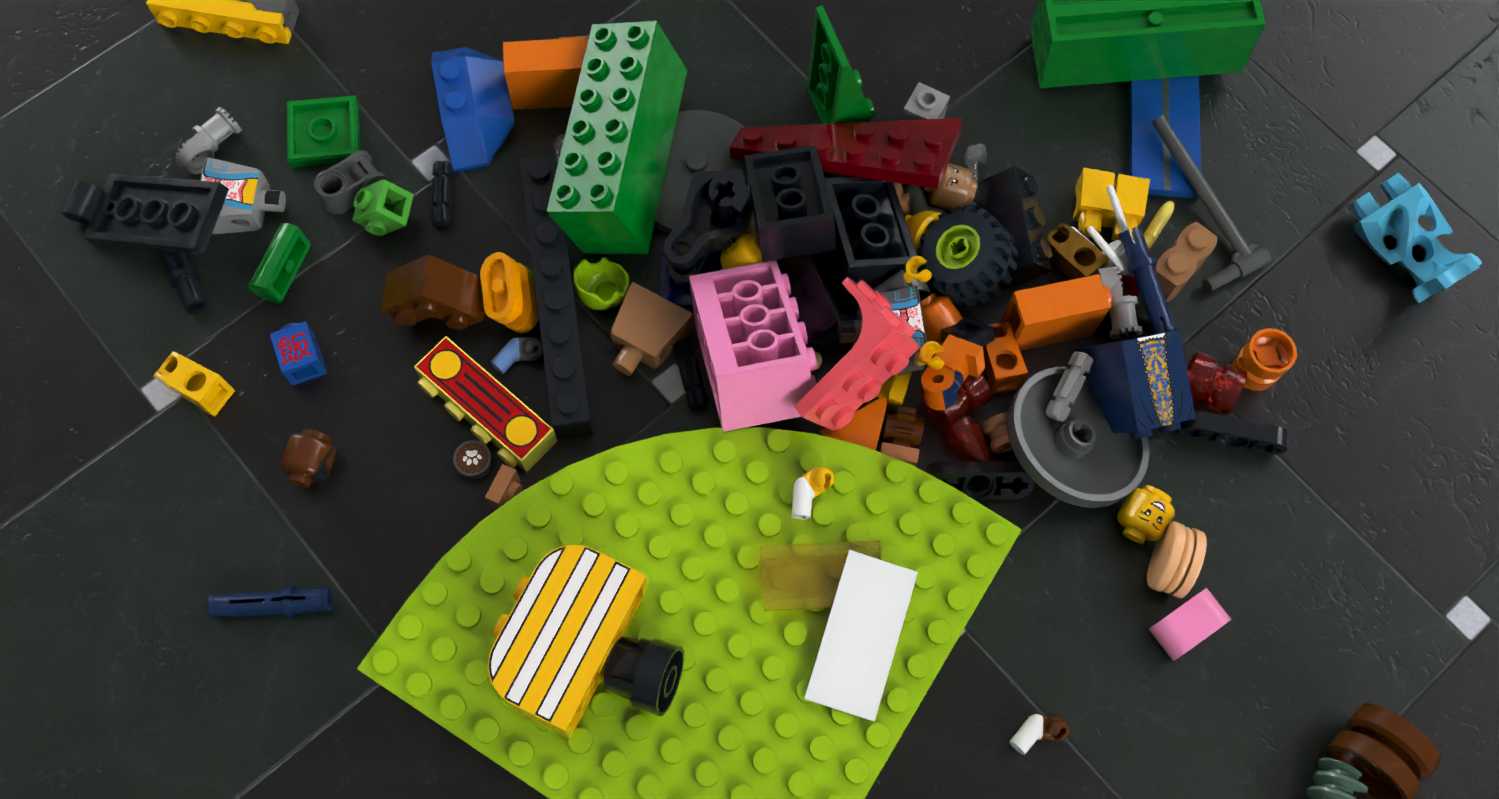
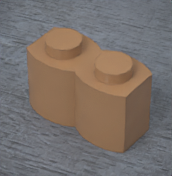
(1184, 258)

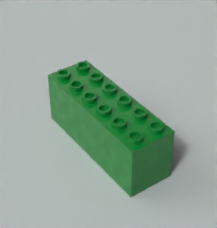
(1141, 39)
(618, 139)

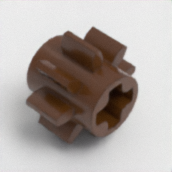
(903, 427)

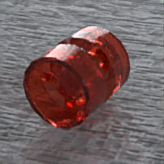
(1213, 383)
(971, 396)

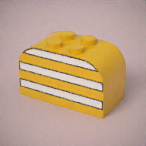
(562, 633)

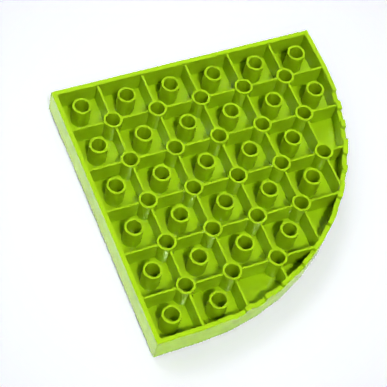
(693, 521)

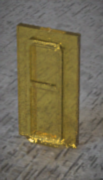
(806, 573)

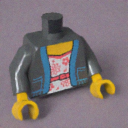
(905, 303)

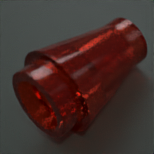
(969, 440)

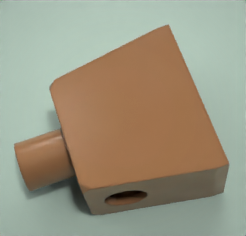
(647, 329)

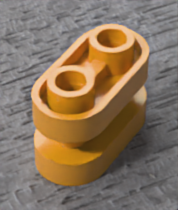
(509, 292)

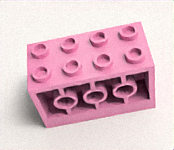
(752, 344)

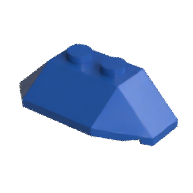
(472, 105)

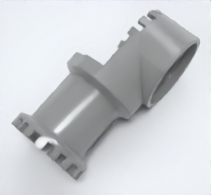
(206, 141)
(1123, 307)

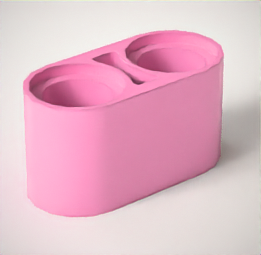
(1190, 624)

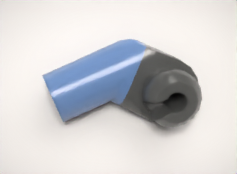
(517, 350)

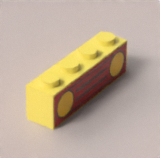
(485, 404)

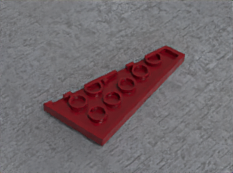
(879, 150)

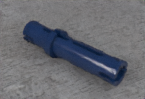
(1147, 280)
(286, 602)

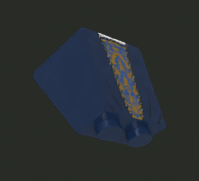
(1141, 383)

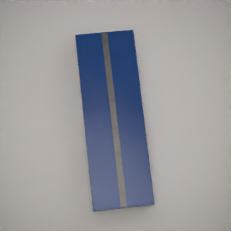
(1148, 154)

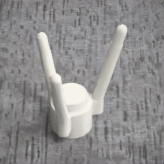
(1115, 250)

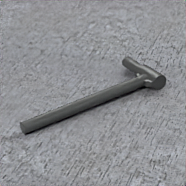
(1246, 258)

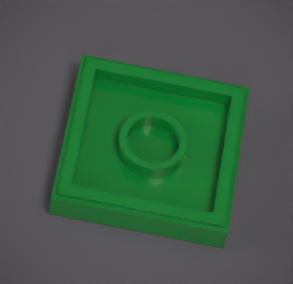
(322, 130)

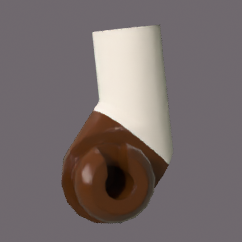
(1040, 728)

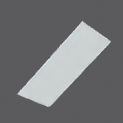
(861, 635)

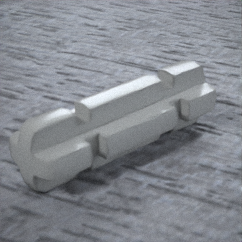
(1069, 386)

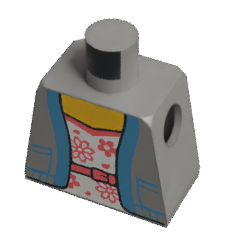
(247, 196)

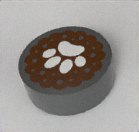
(473, 460)

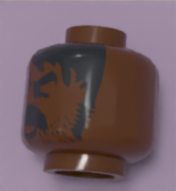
(308, 458)

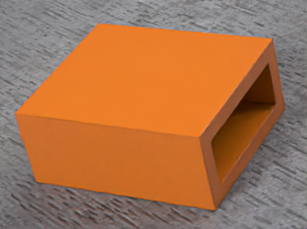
(543, 72)
(1057, 311)

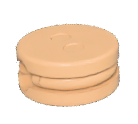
(1177, 560)

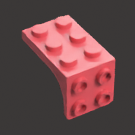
(858, 377)

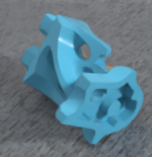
(1400, 220)

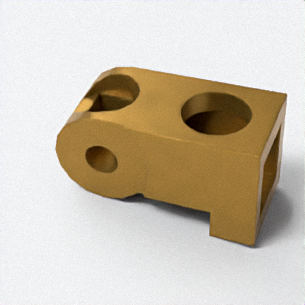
(1074, 253)

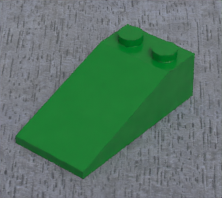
(832, 81)

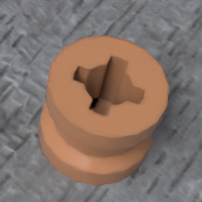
(997, 430)

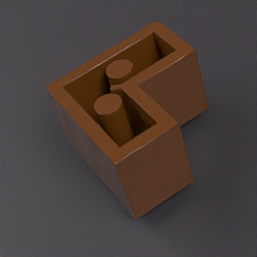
(433, 290)

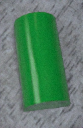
(280, 263)

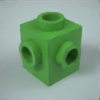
(382, 207)

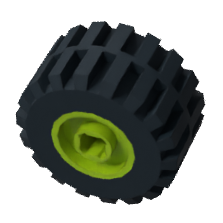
(968, 255)

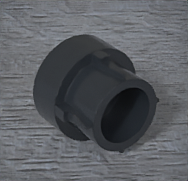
(645, 673)

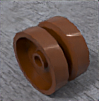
(1386, 752)

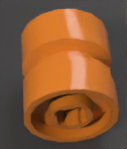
(1266, 358)

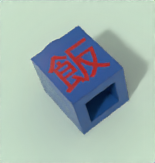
(298, 353)

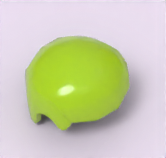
(600, 284)

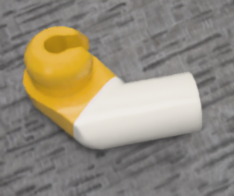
(807, 488)

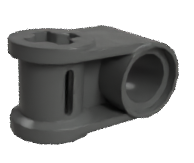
(348, 179)

